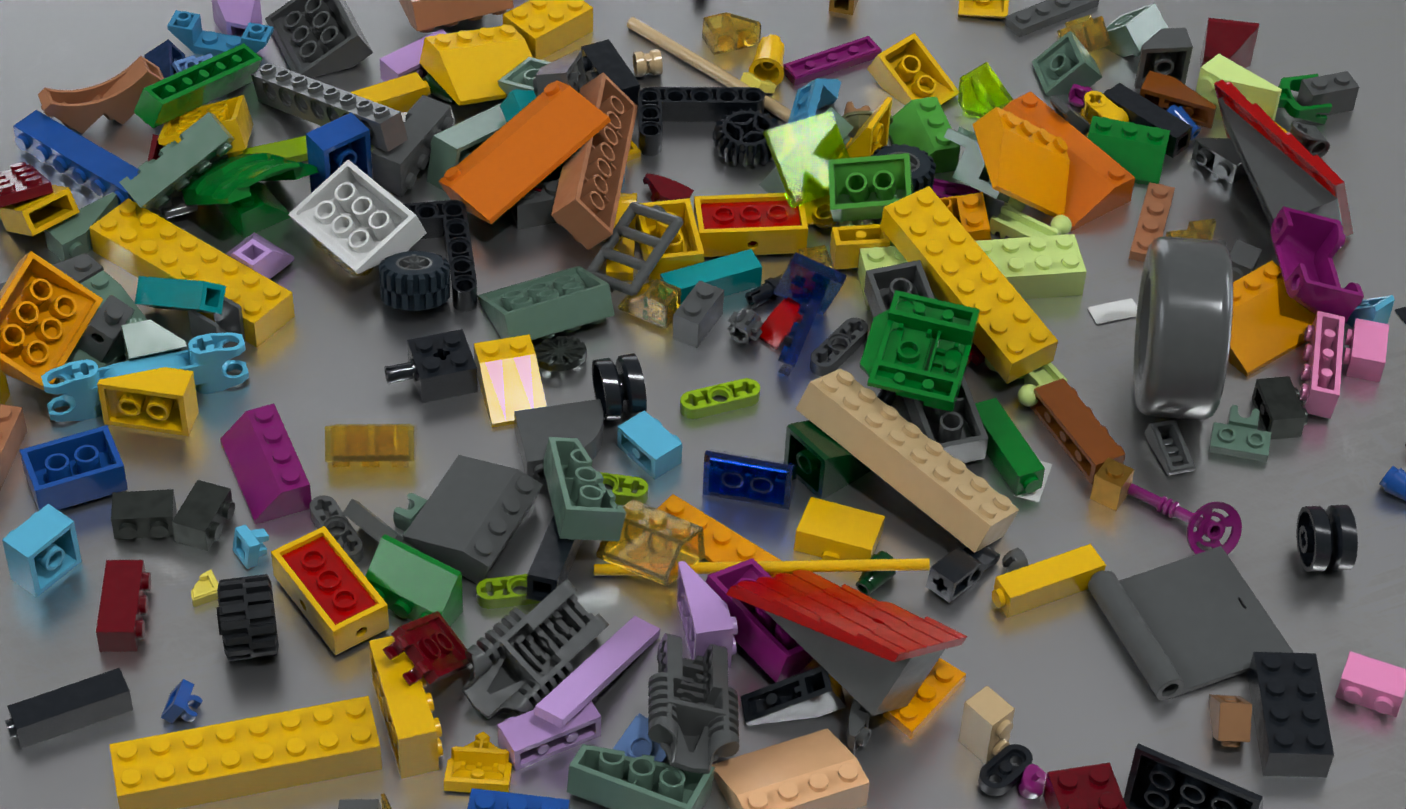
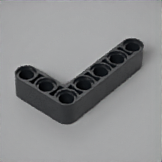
(688, 105)
(450, 221)

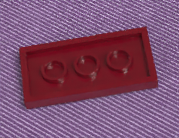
(21, 184)

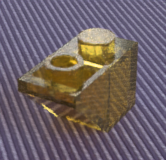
(1089, 31)
(730, 32)
(654, 303)

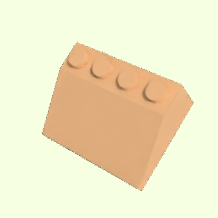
(795, 774)

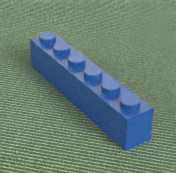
(73, 155)

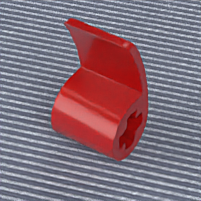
(779, 322)

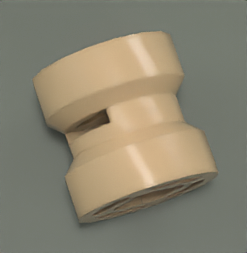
(647, 63)

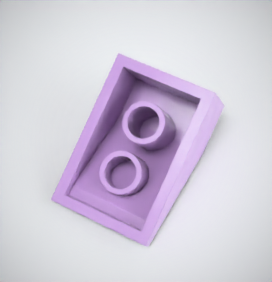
(703, 614)

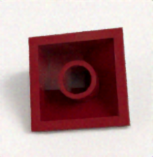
(1230, 39)

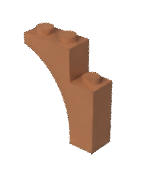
(112, 98)

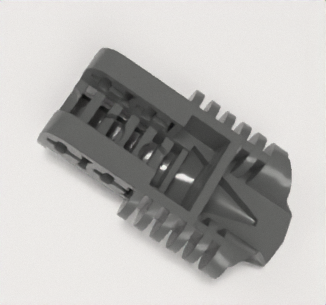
(529, 653)
(691, 718)

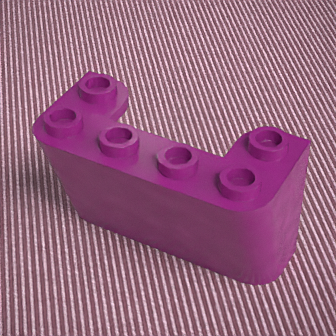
(1305, 255)

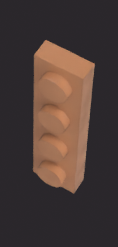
(1151, 219)

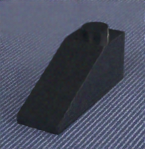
(795, 698)

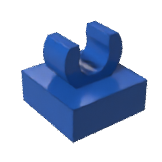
(179, 703)

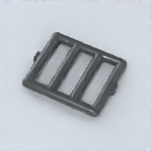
(622, 230)

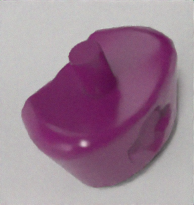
(1077, 94)
(1032, 782)

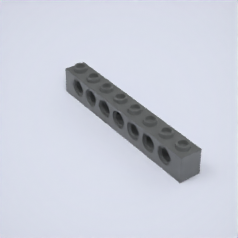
(325, 103)

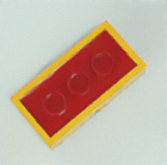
(750, 222)
(330, 590)

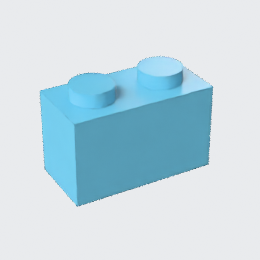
(649, 444)

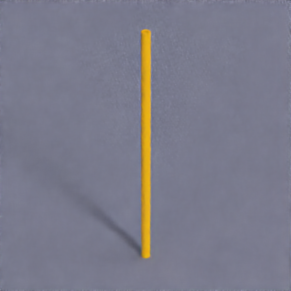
(856, 565)

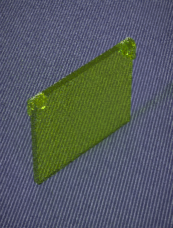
(803, 154)

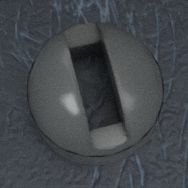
(1014, 560)

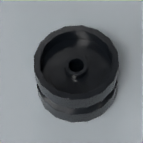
(619, 386)
(1327, 538)

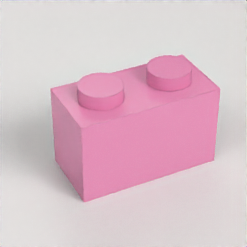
(1366, 350)
(1372, 684)

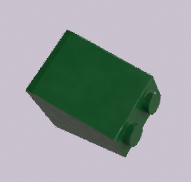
(820, 460)

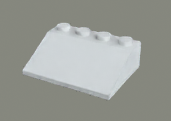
(357, 219)

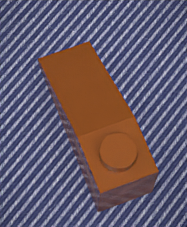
(1167, 91)

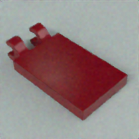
(430, 647)

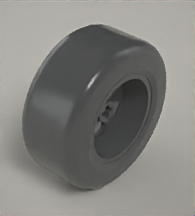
(1183, 328)

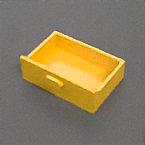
(838, 531)

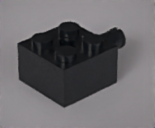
(438, 365)

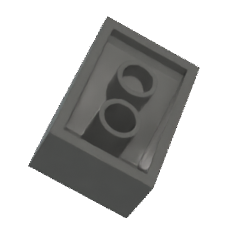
(565, 69)

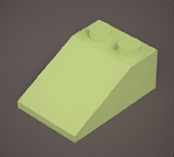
(1249, 84)

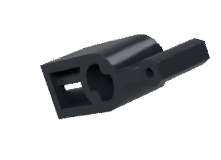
(959, 571)

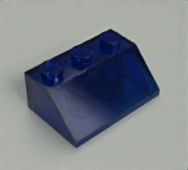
(749, 479)

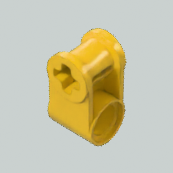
(1104, 108)

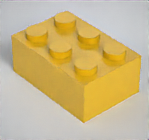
(550, 24)
(685, 247)

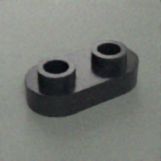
(1002, 771)

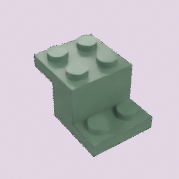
(971, 166)

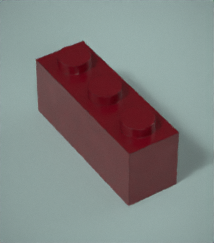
(122, 606)

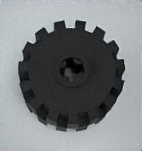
(247, 617)

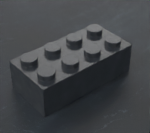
(1290, 715)

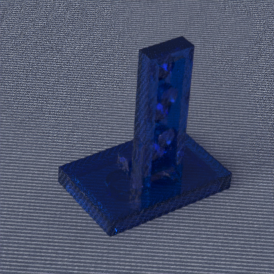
(815, 289)

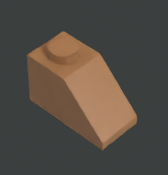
(1230, 719)

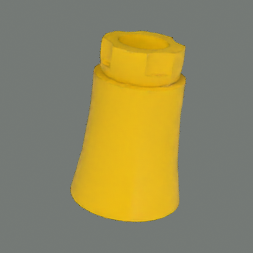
(769, 60)

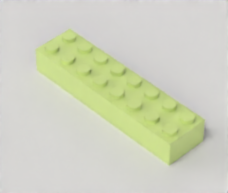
(1031, 264)

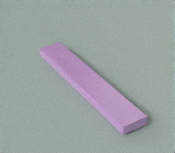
(596, 672)

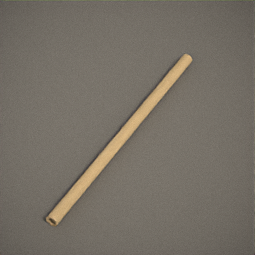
(701, 64)

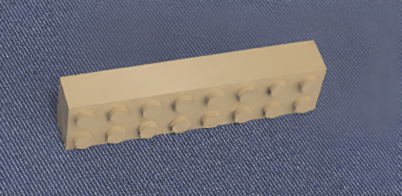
(907, 459)

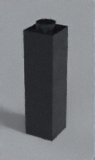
(1149, 114)
(551, 563)
(69, 708)

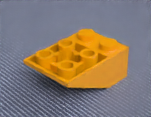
(971, 213)

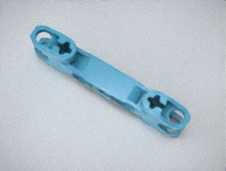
(203, 357)

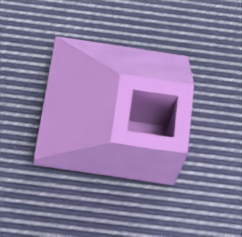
(234, 15)
(261, 255)

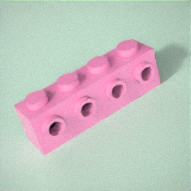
(1323, 364)

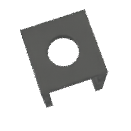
(229, 321)

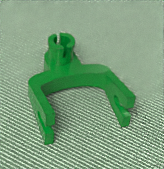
(1296, 110)

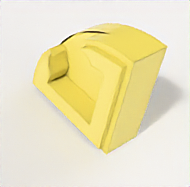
(752, 81)
(205, 589)

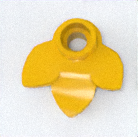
(819, 212)

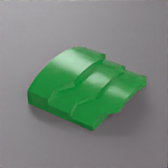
(230, 177)
(920, 349)

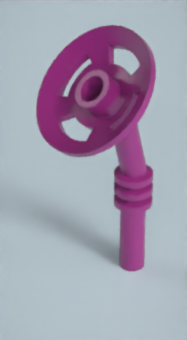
(1205, 525)

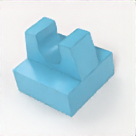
(249, 545)

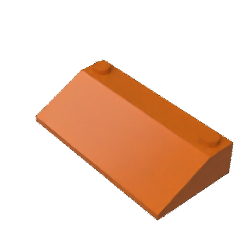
(523, 151)
(1094, 178)

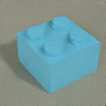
(42, 550)

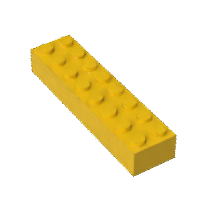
(157, 248)
(964, 275)
(247, 756)

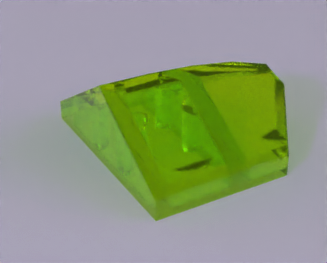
(981, 91)

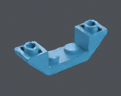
(189, 31)
(813, 97)

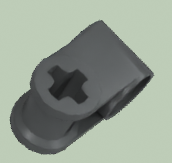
(1310, 138)

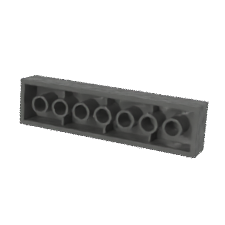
(957, 431)

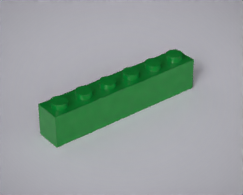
(197, 85)

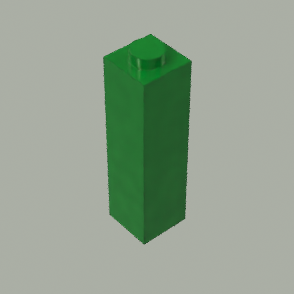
(1009, 449)

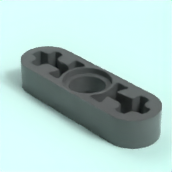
(840, 336)
(336, 518)

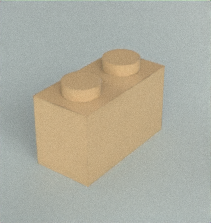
(986, 724)

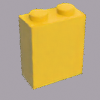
(40, 212)

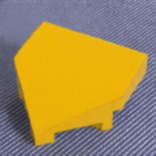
(478, 767)

